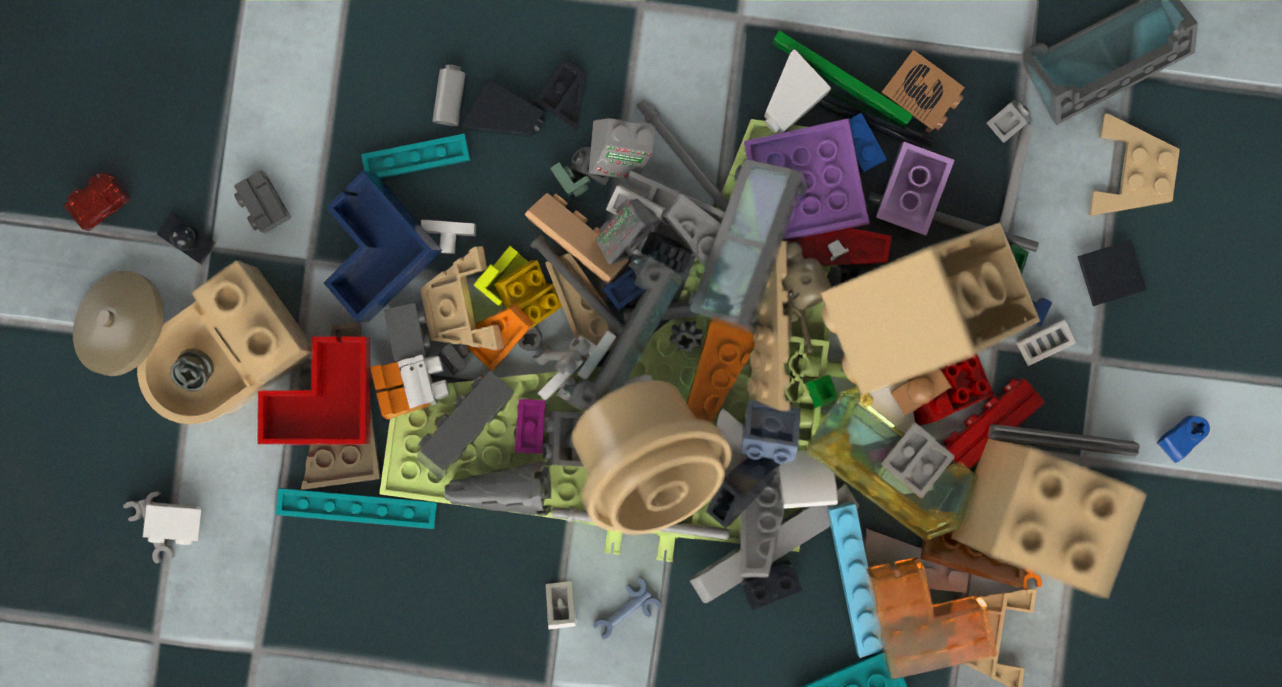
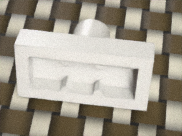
(448, 232)
(595, 354)
(557, 381)

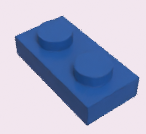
(866, 146)

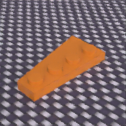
(719, 364)

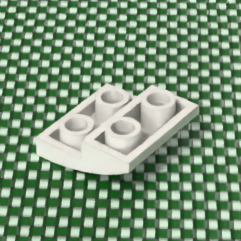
(806, 482)

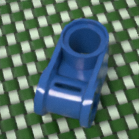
(1180, 440)

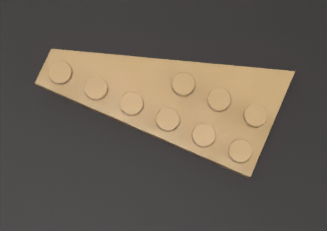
(771, 341)

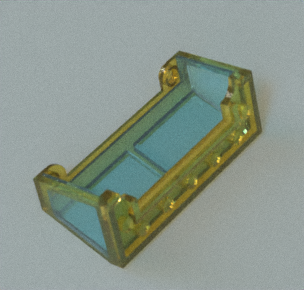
(856, 442)

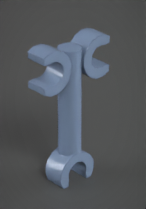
(642, 597)

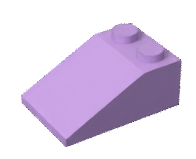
(914, 188)

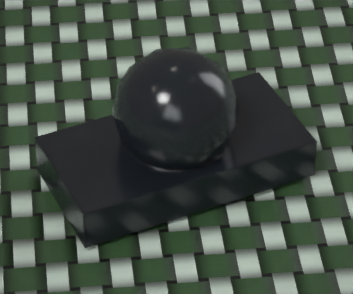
(186, 238)

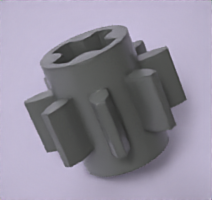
(686, 329)

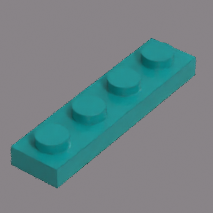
(417, 156)

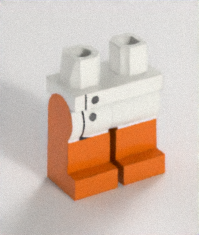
(408, 385)

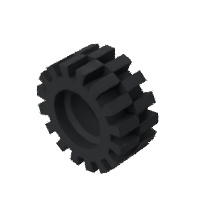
(666, 251)

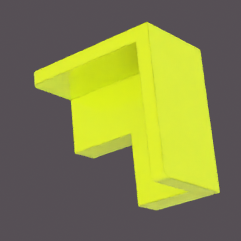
(504, 266)

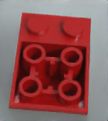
(967, 387)

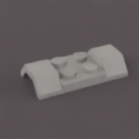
(664, 197)

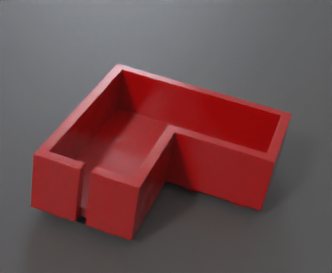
(334, 408)

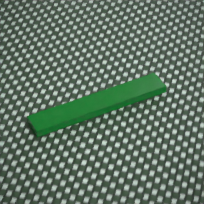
(844, 80)

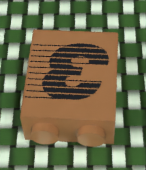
(924, 91)

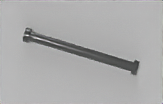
(578, 285)

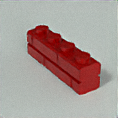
(1009, 409)

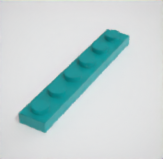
(356, 508)

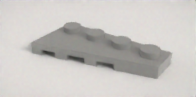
(693, 226)
(760, 530)

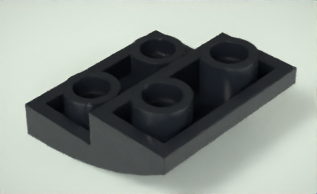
(1112, 273)

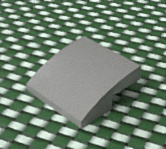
(917, 460)

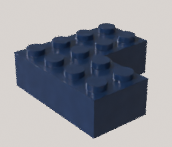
(390, 248)

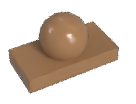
(920, 390)

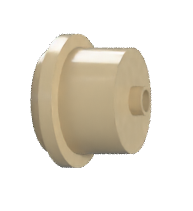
(647, 458)

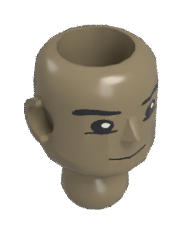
(804, 279)

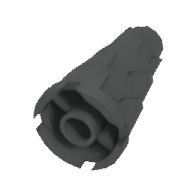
(506, 489)

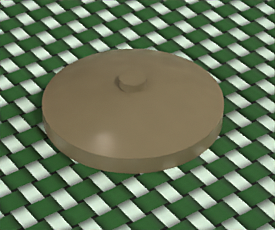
(118, 323)

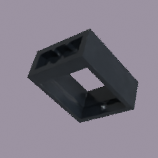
(780, 581)

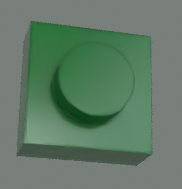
(822, 391)

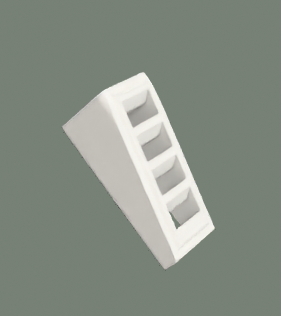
(1062, 324)

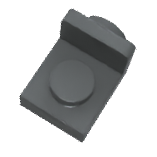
(581, 165)

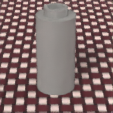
(449, 96)

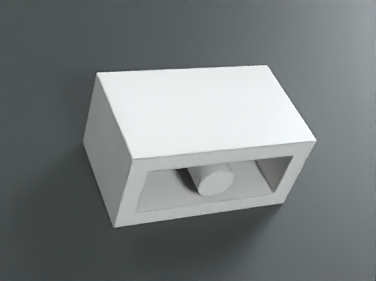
(171, 522)

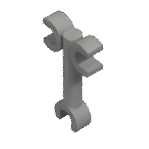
(567, 359)
(140, 507)

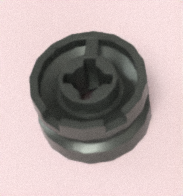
(192, 369)

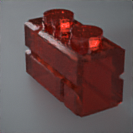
(96, 201)

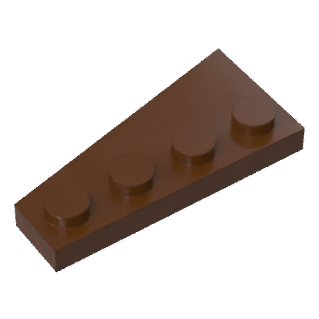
(959, 556)

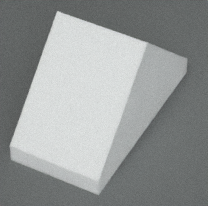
(560, 605)

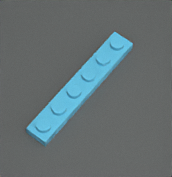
(854, 578)

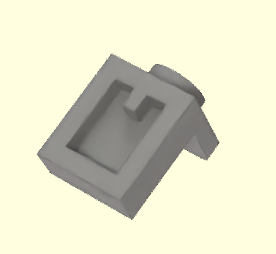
(1010, 120)

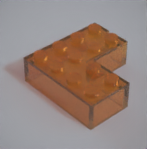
(921, 635)

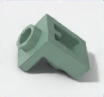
(565, 177)

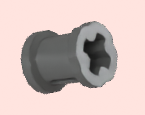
(537, 339)

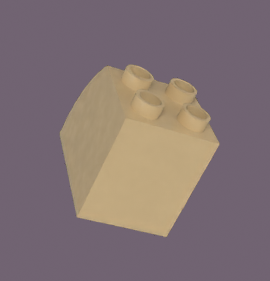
(929, 309)
(1050, 516)

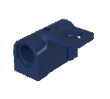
(622, 289)

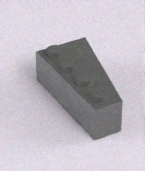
(463, 424)

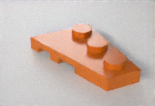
(513, 327)

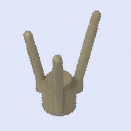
(793, 314)

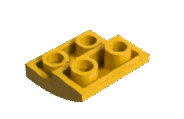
(529, 292)

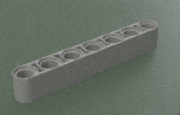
(793, 532)

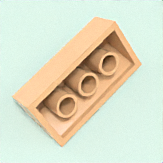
(573, 235)

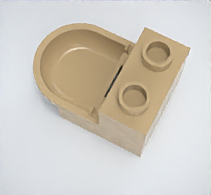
(244, 334)

